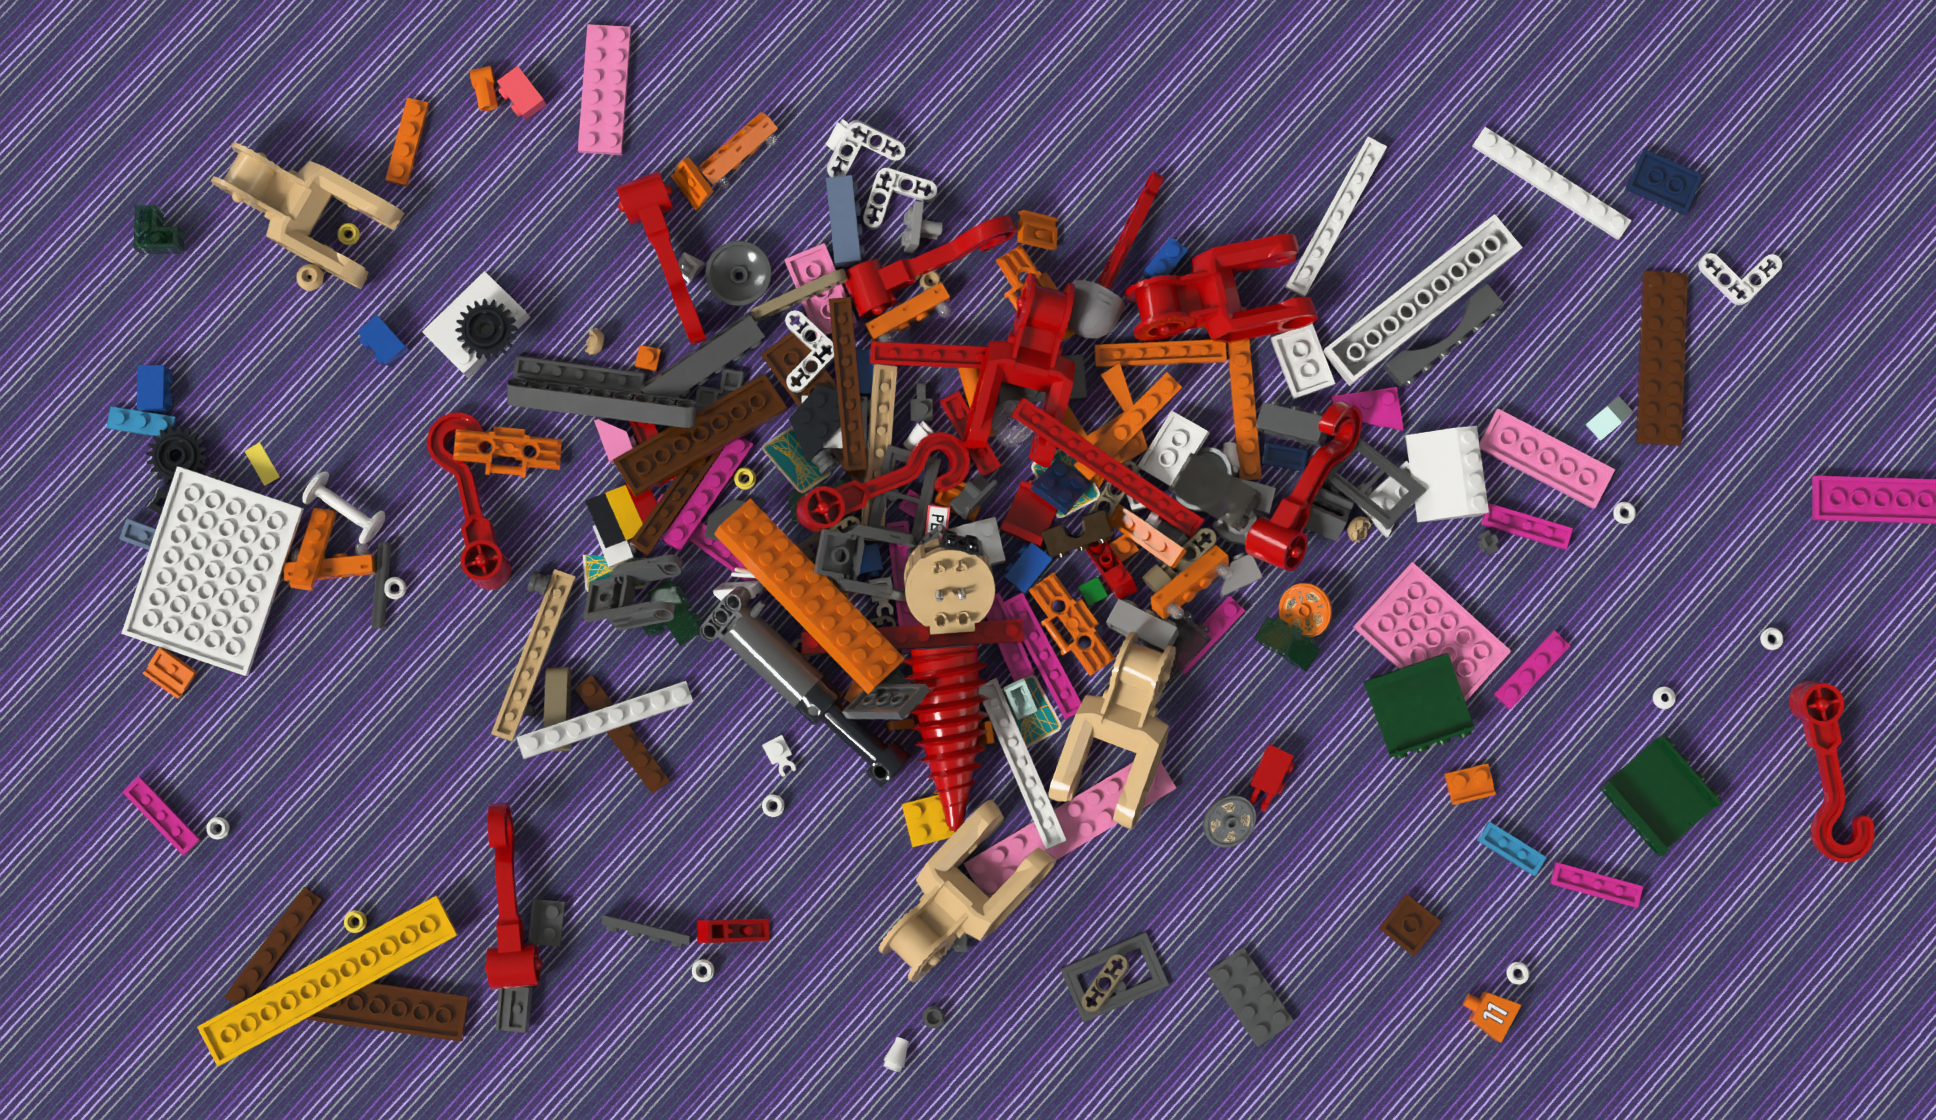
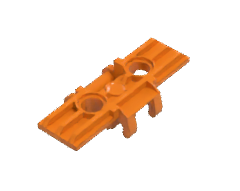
(1017, 262)
(508, 443)
(1076, 619)

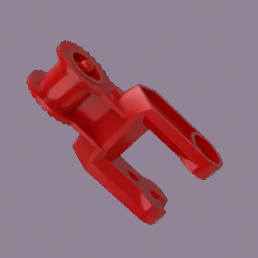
(1211, 297)
(1030, 360)

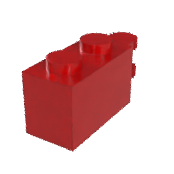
(1270, 774)

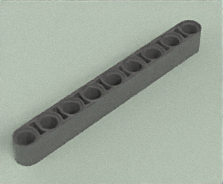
(601, 402)

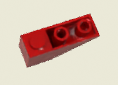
(1111, 570)

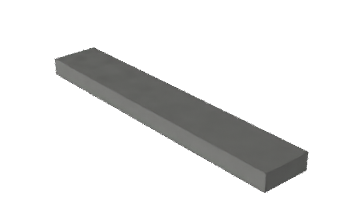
(577, 374)

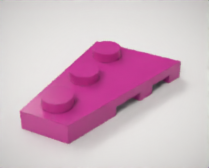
(1377, 407)

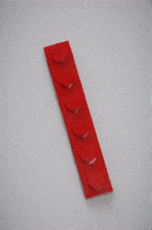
(927, 354)

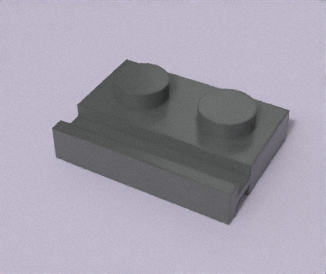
(546, 922)
(514, 1009)

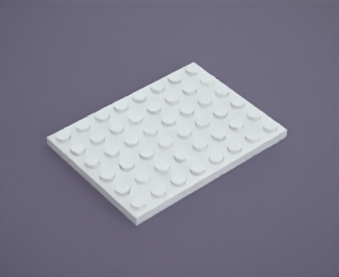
(212, 571)

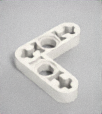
(857, 141)
(894, 186)
(1742, 285)
(815, 347)

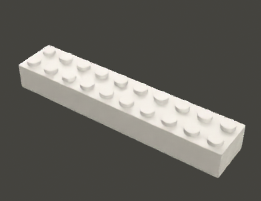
(1422, 300)

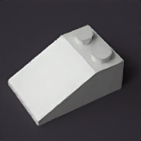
(988, 533)

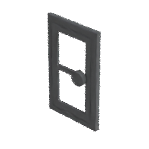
(932, 465)
(1361, 495)
(1123, 997)

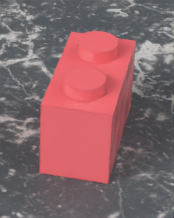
(521, 93)

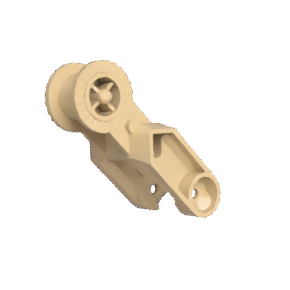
(295, 203)
(1125, 719)
(954, 903)

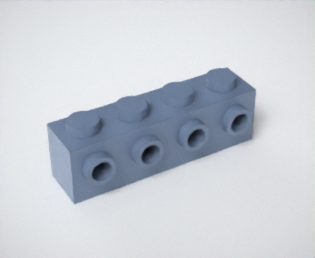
(843, 221)

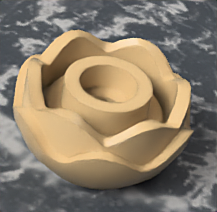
(316, 280)
(595, 341)
(1358, 528)

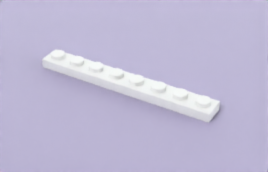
(1551, 183)
(1336, 217)
(604, 720)
(1022, 765)

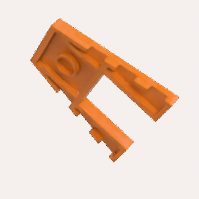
(1117, 384)

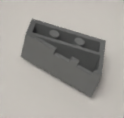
(1291, 424)

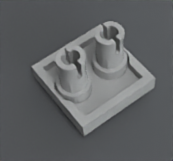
(918, 228)

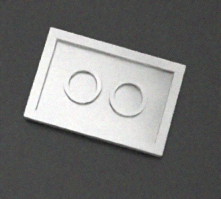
(1302, 361)
(1172, 447)

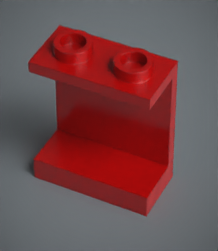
(1028, 516)

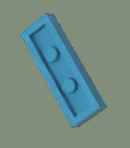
(139, 421)
(1511, 848)

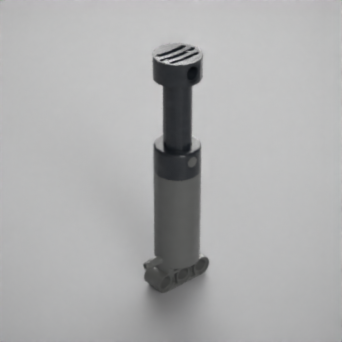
(797, 680)

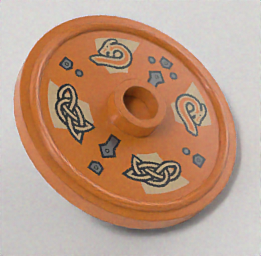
(1306, 608)

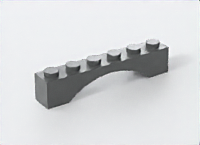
(1409, 363)

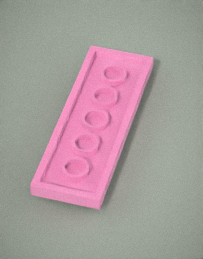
(604, 89)
(1546, 458)

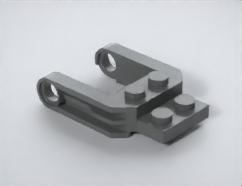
(842, 553)
(614, 596)

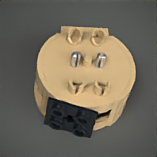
(949, 583)

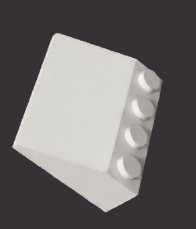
(443, 328)
(1451, 471)

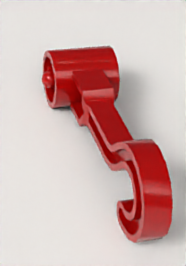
(646, 202)
(874, 286)
(827, 505)
(1282, 539)
(481, 557)
(1819, 708)
(512, 961)

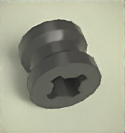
(825, 461)
(539, 583)

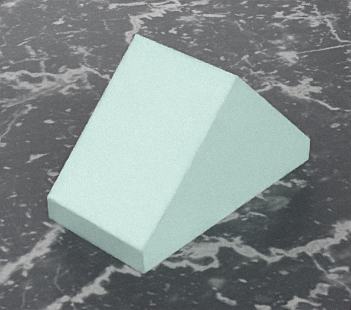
(1609, 418)
(1020, 699)

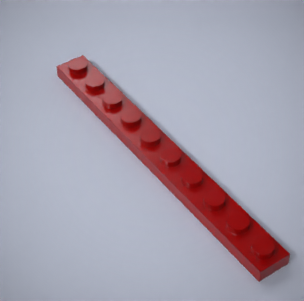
(1107, 467)
(919, 636)

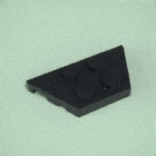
(816, 420)

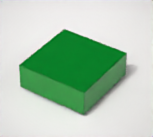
(1092, 591)

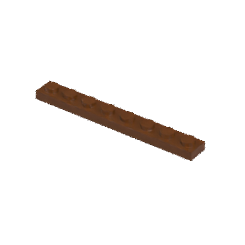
(848, 384)

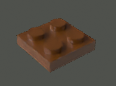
(1409, 925)

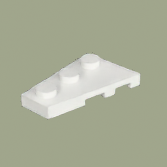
(1387, 496)

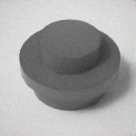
(933, 1017)

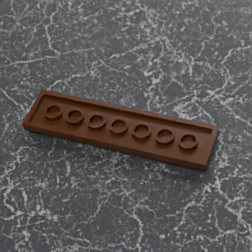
(1661, 358)
(783, 359)
(714, 429)
(400, 1011)

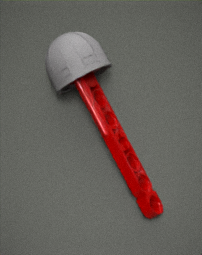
(1095, 306)

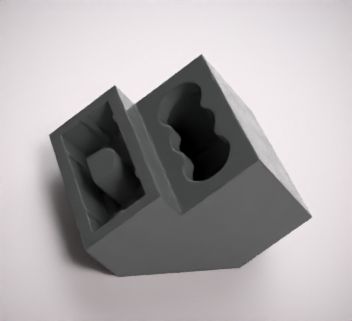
(1329, 512)

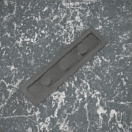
(655, 934)

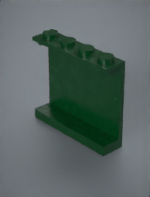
(1419, 706)
(1660, 794)

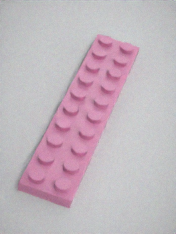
(1079, 820)

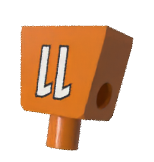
(1492, 1014)

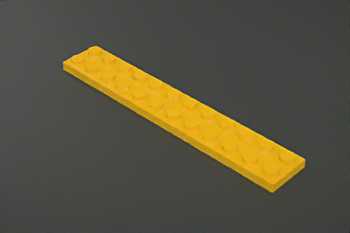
(327, 981)

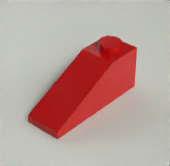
(732, 930)

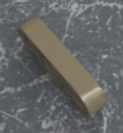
(1096, 983)

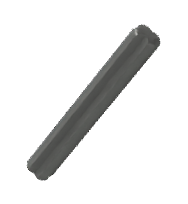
(381, 577)

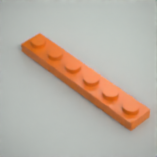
(1160, 353)
(1134, 419)

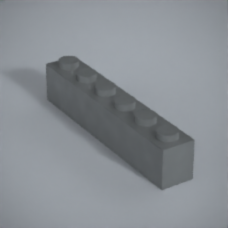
(706, 359)

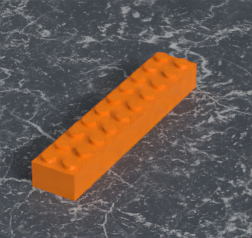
(809, 596)

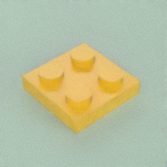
(926, 821)

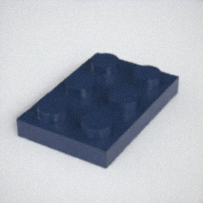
(1664, 182)

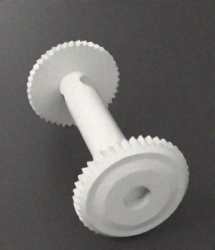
(317, 488)

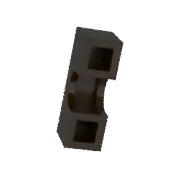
(1060, 540)

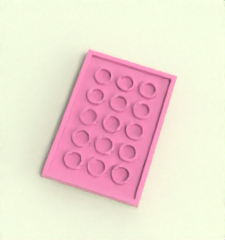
(1423, 621)

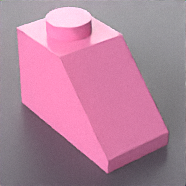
(614, 440)

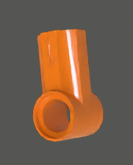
(483, 83)

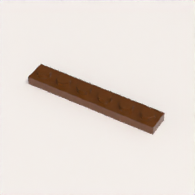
(671, 504)
(625, 738)
(274, 946)

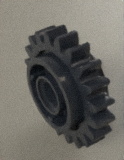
(490, 342)
(169, 443)

